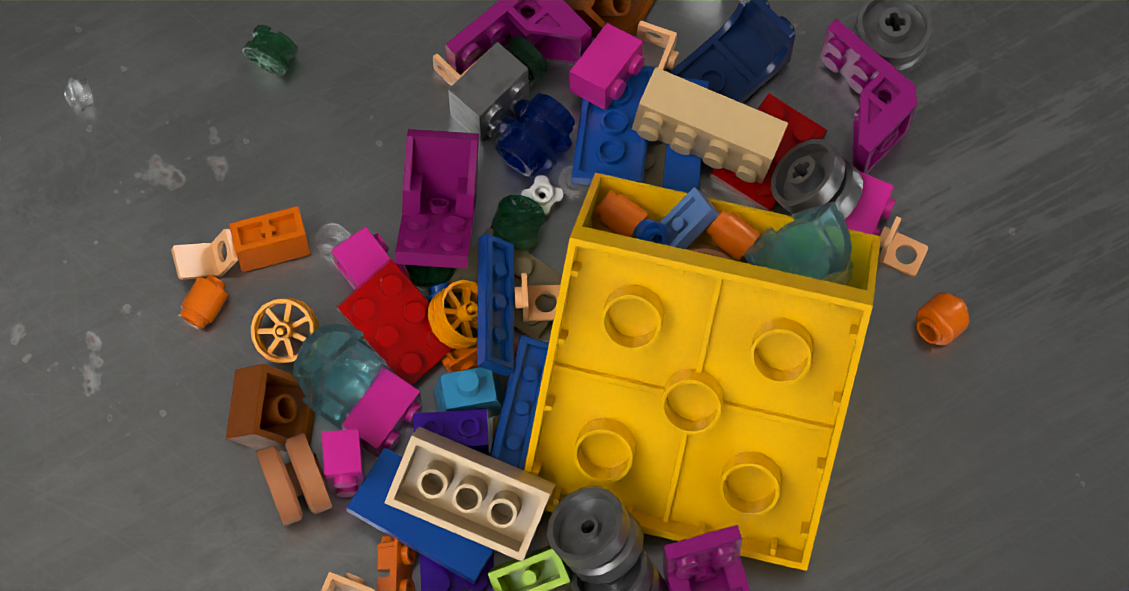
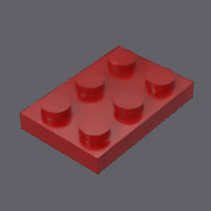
(797, 131)
(394, 322)

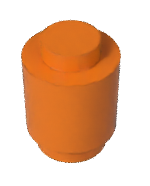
(620, 214)
(732, 234)
(203, 301)

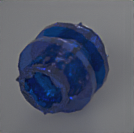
(540, 128)

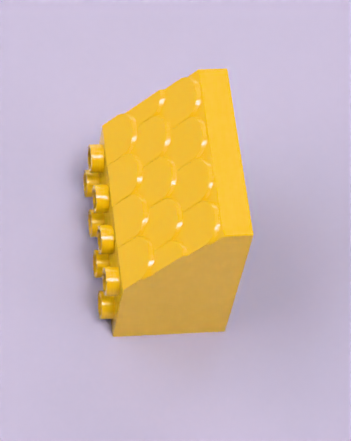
(699, 380)

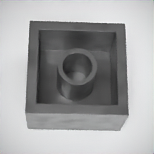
(488, 92)

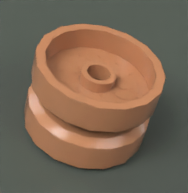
(294, 479)

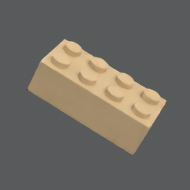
(708, 126)
(469, 493)

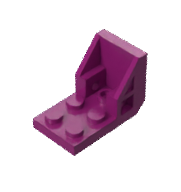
(553, 28)
(885, 95)
(438, 199)
(706, 562)

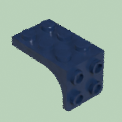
(742, 52)

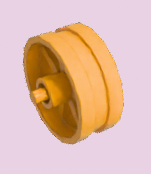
(463, 314)
(283, 329)

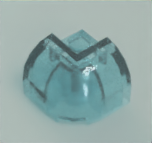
(808, 247)
(335, 371)

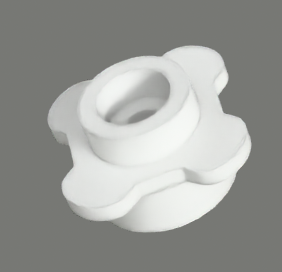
(542, 185)

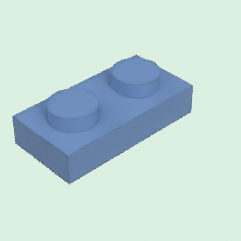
(688, 219)

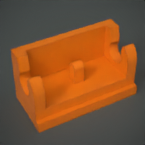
(269, 239)

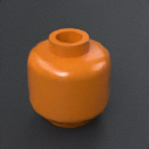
(942, 319)

